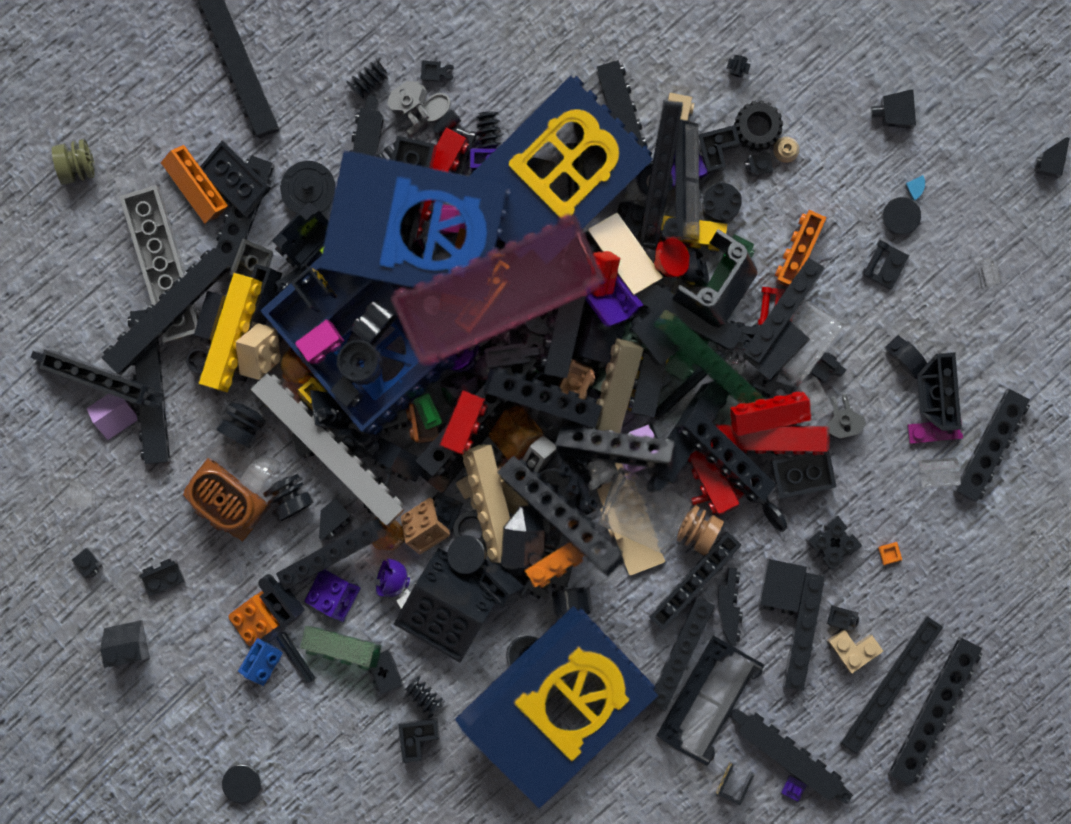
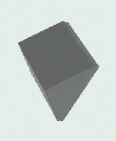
(248, 256)

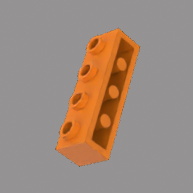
(194, 184)
(802, 245)
(555, 564)

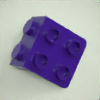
(617, 306)

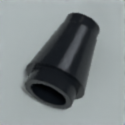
(449, 120)

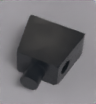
(897, 110)

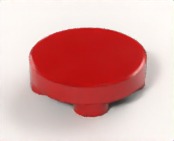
(672, 258)

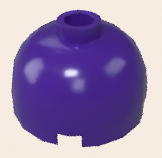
(392, 578)

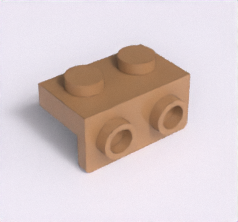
(578, 379)

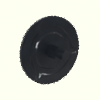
(307, 183)

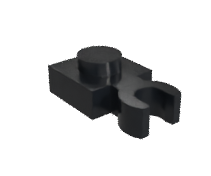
(432, 71)

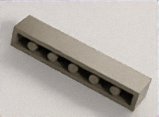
(618, 385)

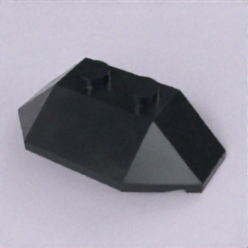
(940, 392)
(522, 541)

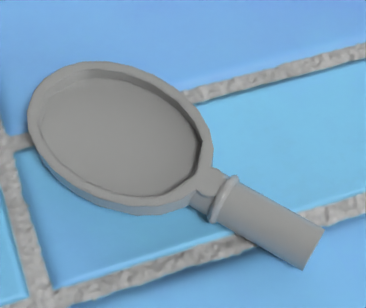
(435, 107)

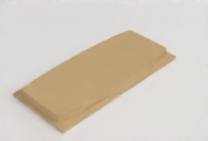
(635, 265)

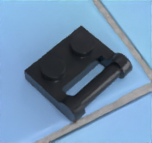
(891, 267)

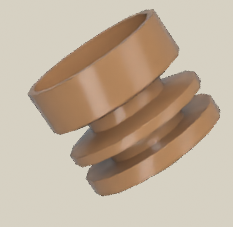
(699, 530)

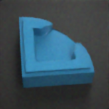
(916, 187)

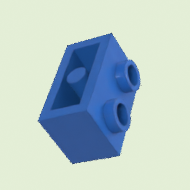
(260, 662)

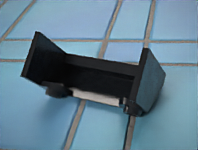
(718, 306)

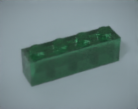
(340, 646)

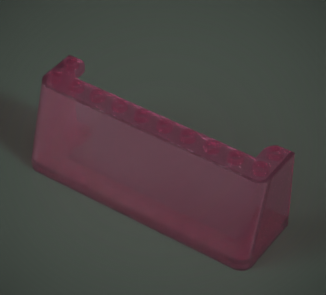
(498, 291)

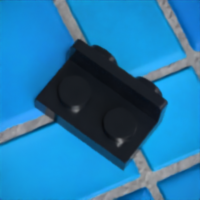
(446, 509)
(162, 577)

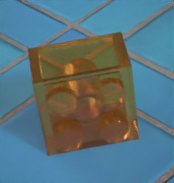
(515, 432)

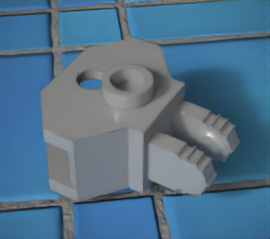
(409, 100)

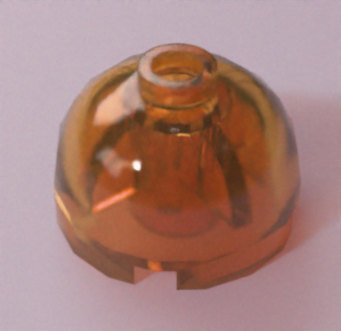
(294, 368)
(393, 539)

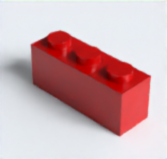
(464, 423)

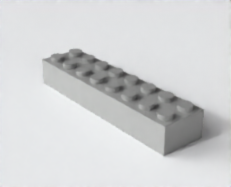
(157, 253)

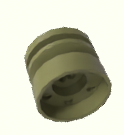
(75, 161)

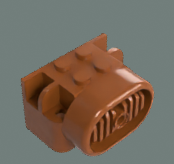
(240, 506)

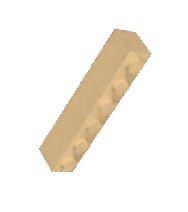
(487, 497)

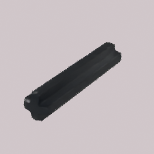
(295, 657)

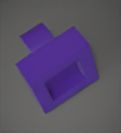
(793, 788)

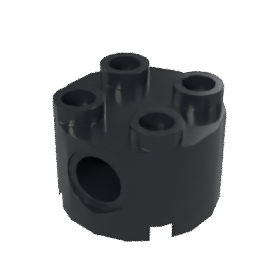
(721, 202)

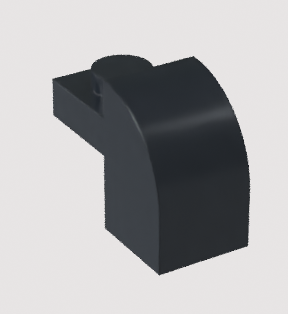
(907, 355)

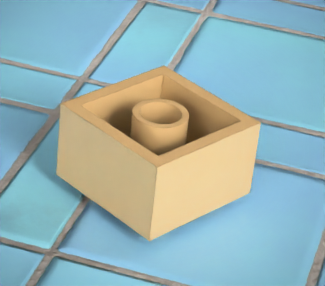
(258, 351)

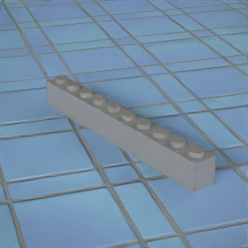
(333, 455)

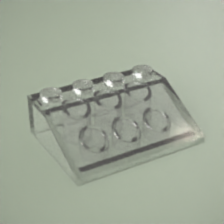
(643, 515)

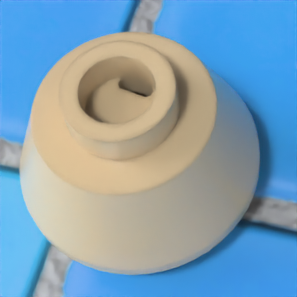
(785, 155)

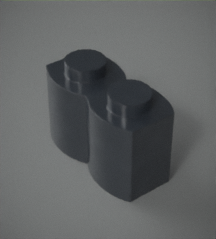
(373, 323)

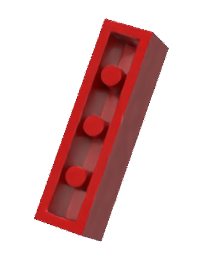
(770, 413)
(713, 485)

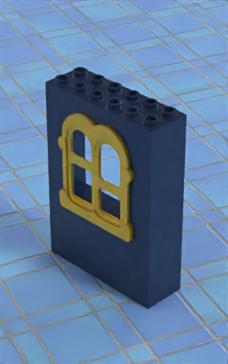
(530, 199)

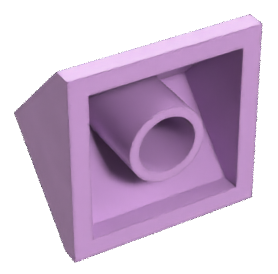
(112, 415)

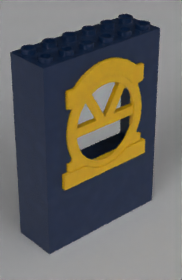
(511, 718)

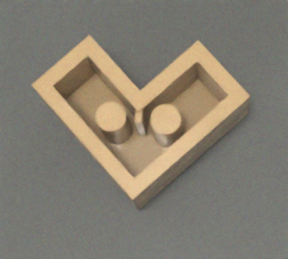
(852, 654)

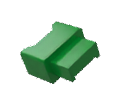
(427, 411)

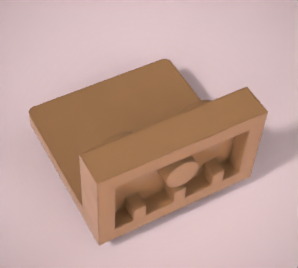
(422, 528)

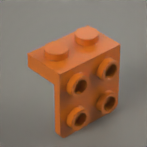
(253, 619)

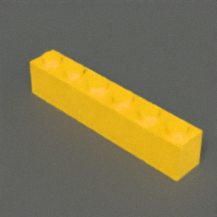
(231, 326)

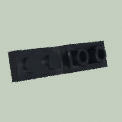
(729, 614)

